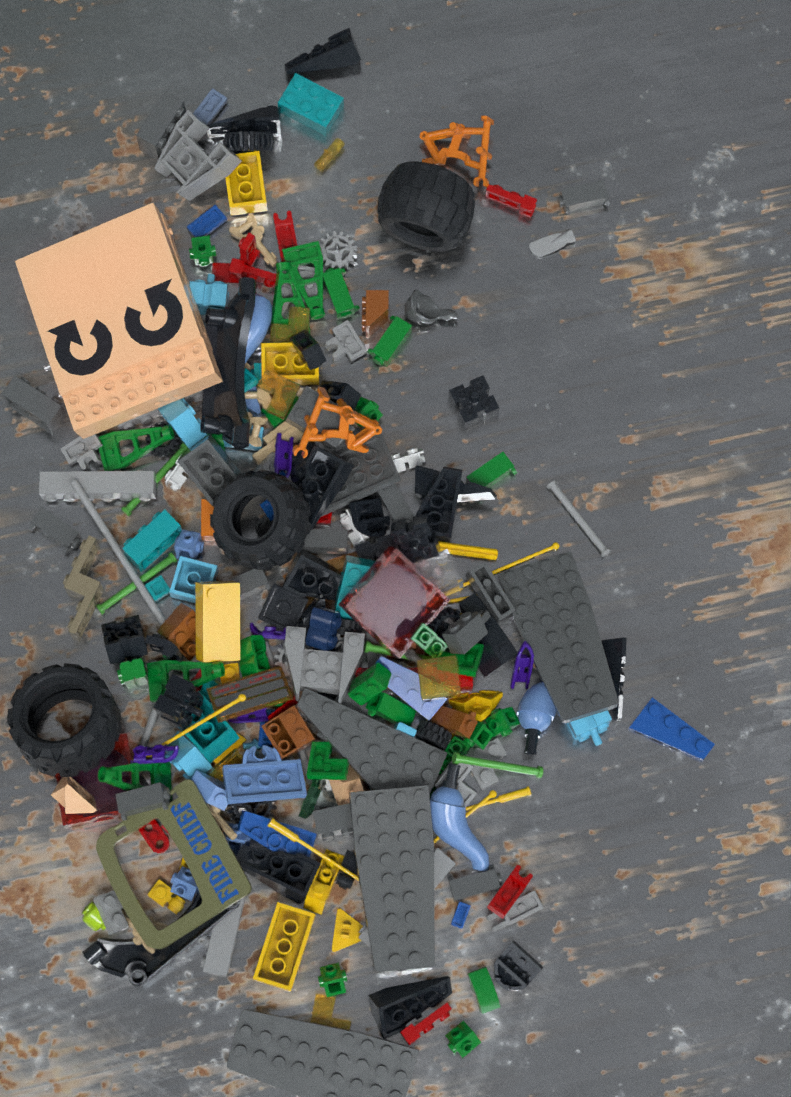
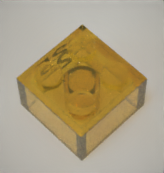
(439, 678)

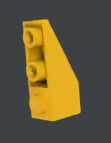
(323, 883)

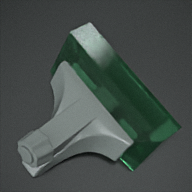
(316, 799)

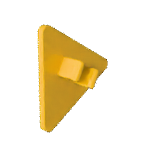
(345, 931)

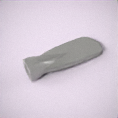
(551, 243)

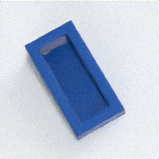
(460, 914)

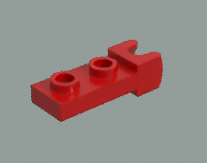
(525, 205)
(285, 233)
(248, 249)
(239, 270)
(509, 893)
(413, 1032)

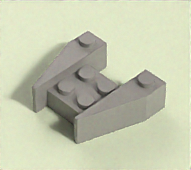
(190, 161)
(322, 670)

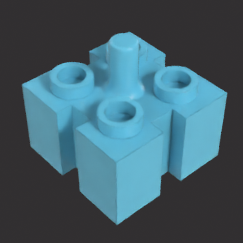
(212, 294)
(591, 725)

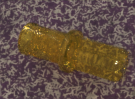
(329, 154)

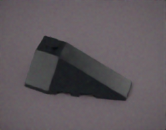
(442, 501)

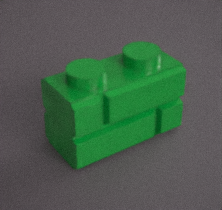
(133, 673)
(369, 684)

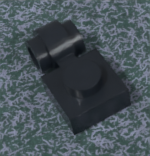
(344, 880)

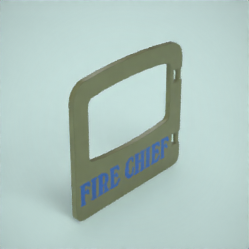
(204, 851)

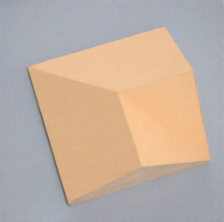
(342, 787)
(73, 797)

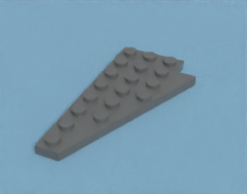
(370, 474)
(374, 750)

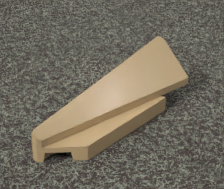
(270, 440)

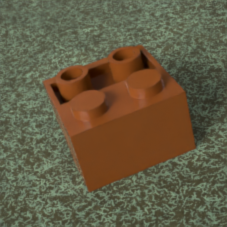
(374, 310)
(181, 630)
(289, 732)

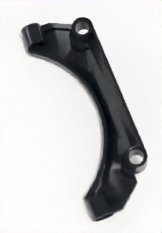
(228, 332)
(124, 957)

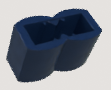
(323, 628)

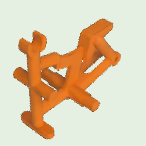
(458, 132)
(347, 417)

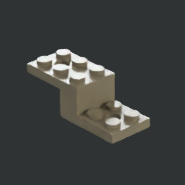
(83, 588)

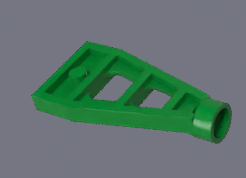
(304, 255)
(278, 301)
(111, 453)
(159, 674)
(158, 773)

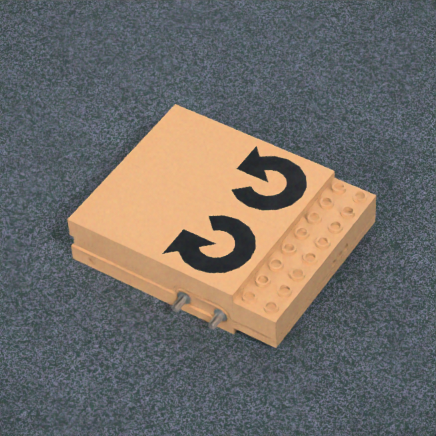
(118, 321)

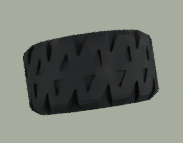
(48, 689)

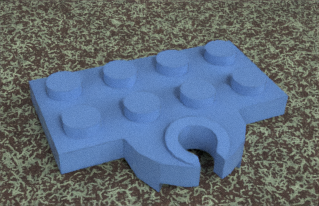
(263, 778)

